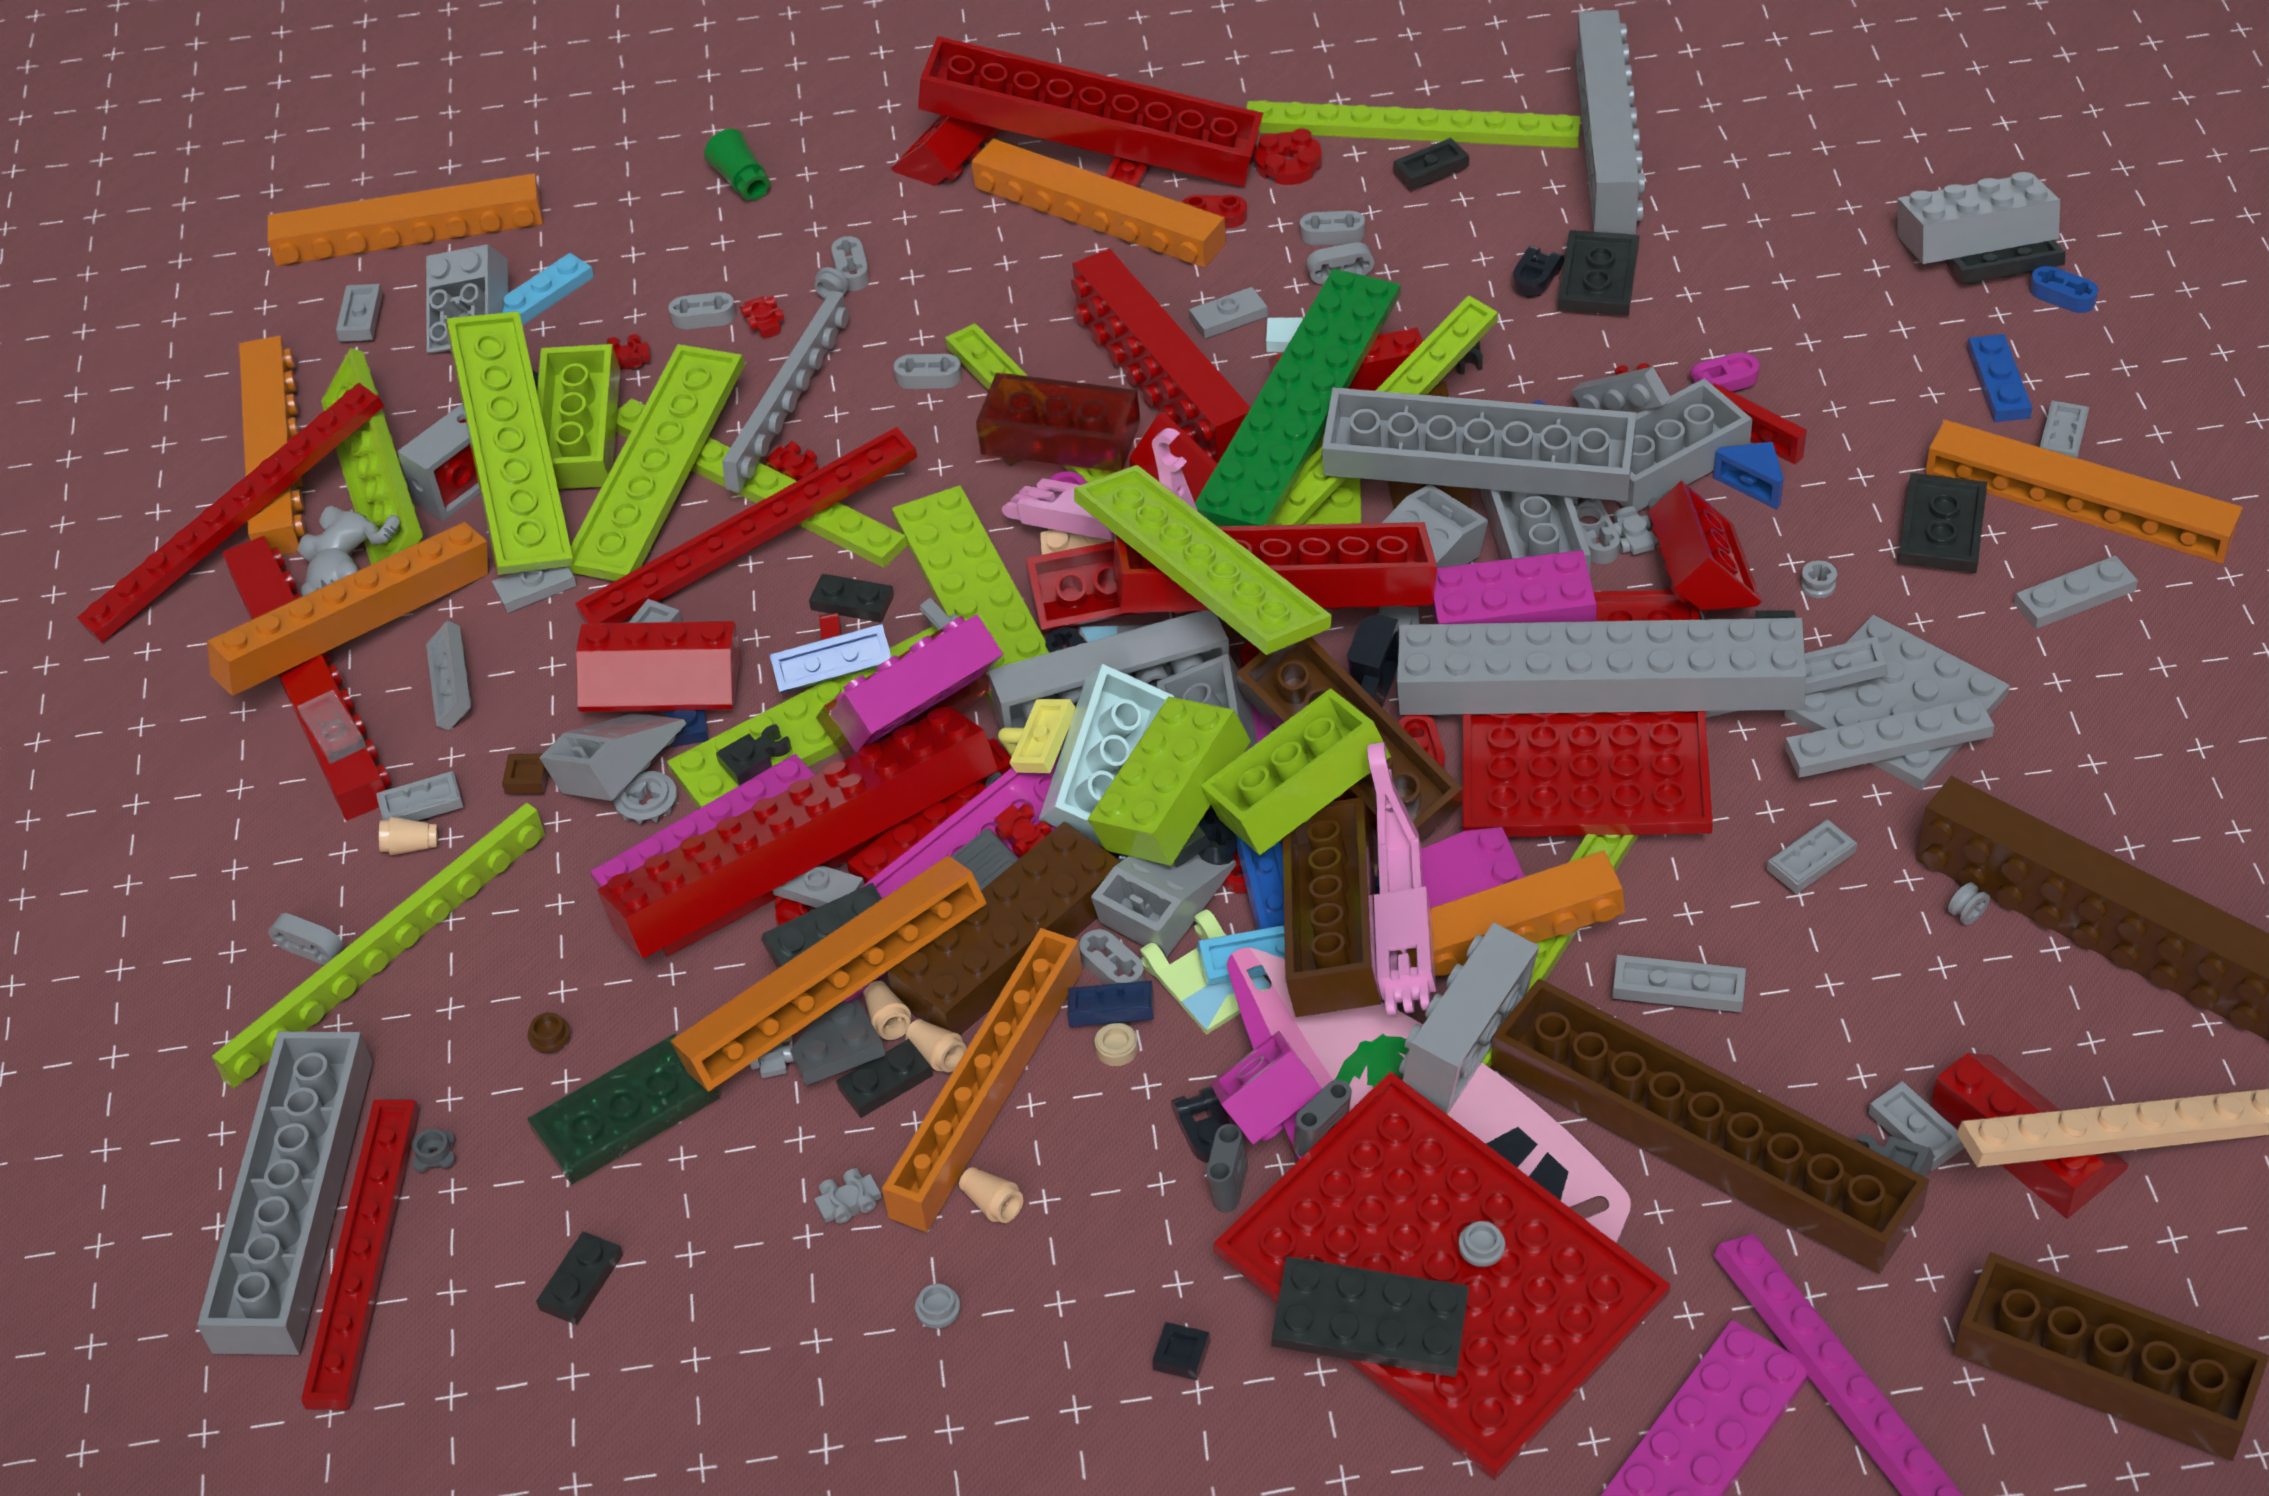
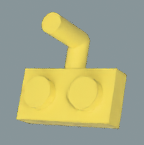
(1039, 742)

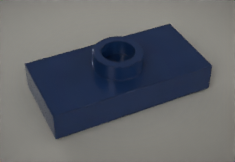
(1110, 1003)

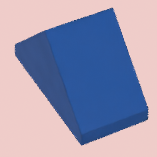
(1752, 471)

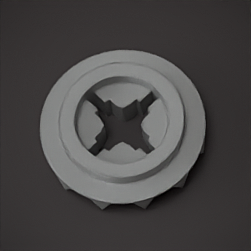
(663, 797)

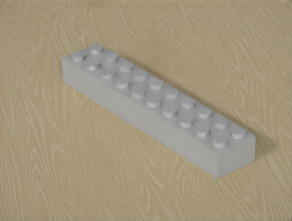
(1602, 666)

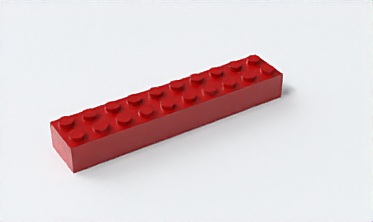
(1090, 111)
(796, 830)

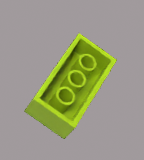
(579, 411)
(1293, 771)
(1158, 789)

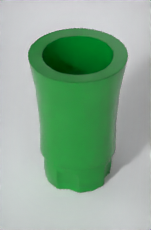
(735, 161)

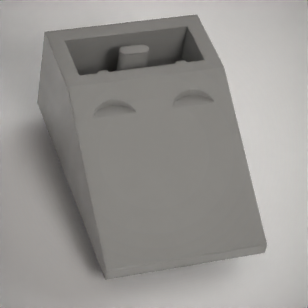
(462, 285)
(1452, 527)
(608, 755)
(1157, 900)

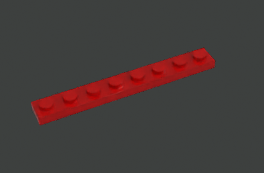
(360, 1256)

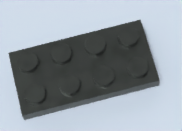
(1370, 1316)

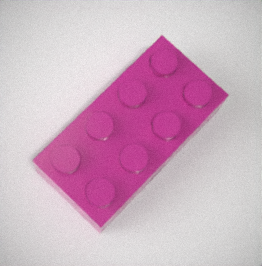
(1516, 591)
(915, 682)

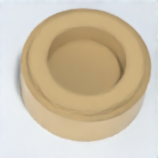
(1116, 1044)

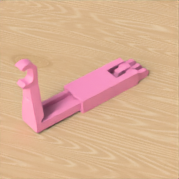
(1053, 504)
(1403, 904)

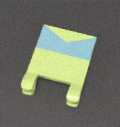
(1184, 979)

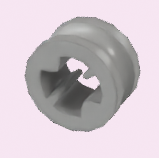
(1816, 570)
(1968, 903)

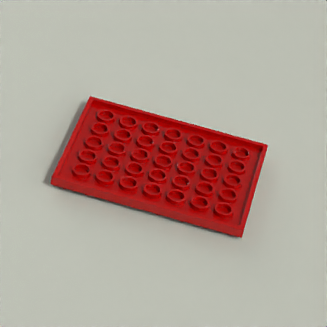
(1591, 768)
(1393, 1198)

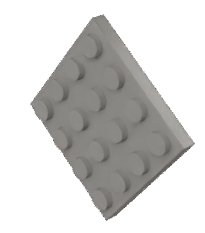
(1916, 680)

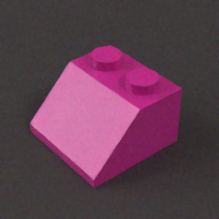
(1266, 1088)

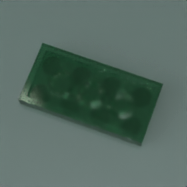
(619, 1111)

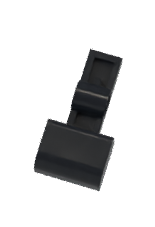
(1375, 655)

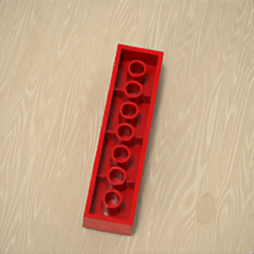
(1156, 352)
(1326, 562)

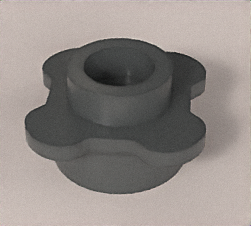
(430, 1141)

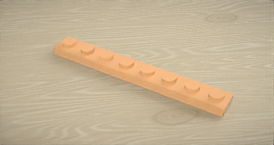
(2116, 1128)

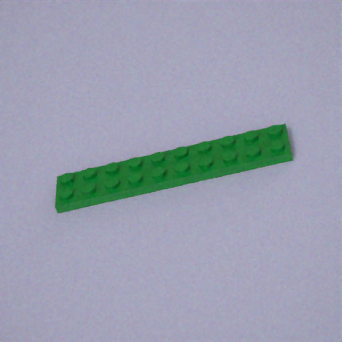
(1296, 400)

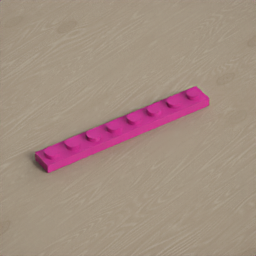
(1833, 1369)

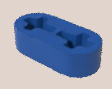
(2063, 289)

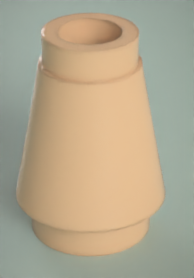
(406, 835)
(886, 1011)
(937, 1045)
(992, 1194)

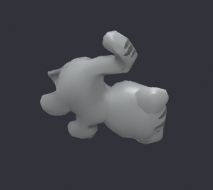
(331, 551)

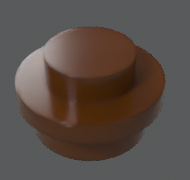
(548, 1032)

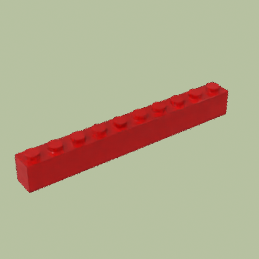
(263, 589)

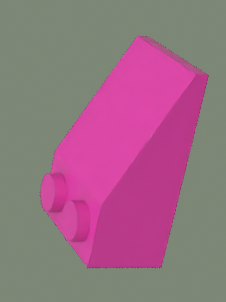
(1468, 864)

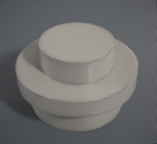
(830, 279)
(1481, 1244)
(937, 1306)

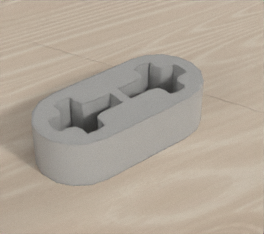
(1332, 228)
(1341, 258)
(855, 262)
(702, 310)
(927, 371)
(305, 938)
(1116, 957)

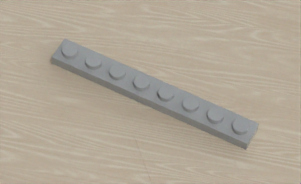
(784, 391)

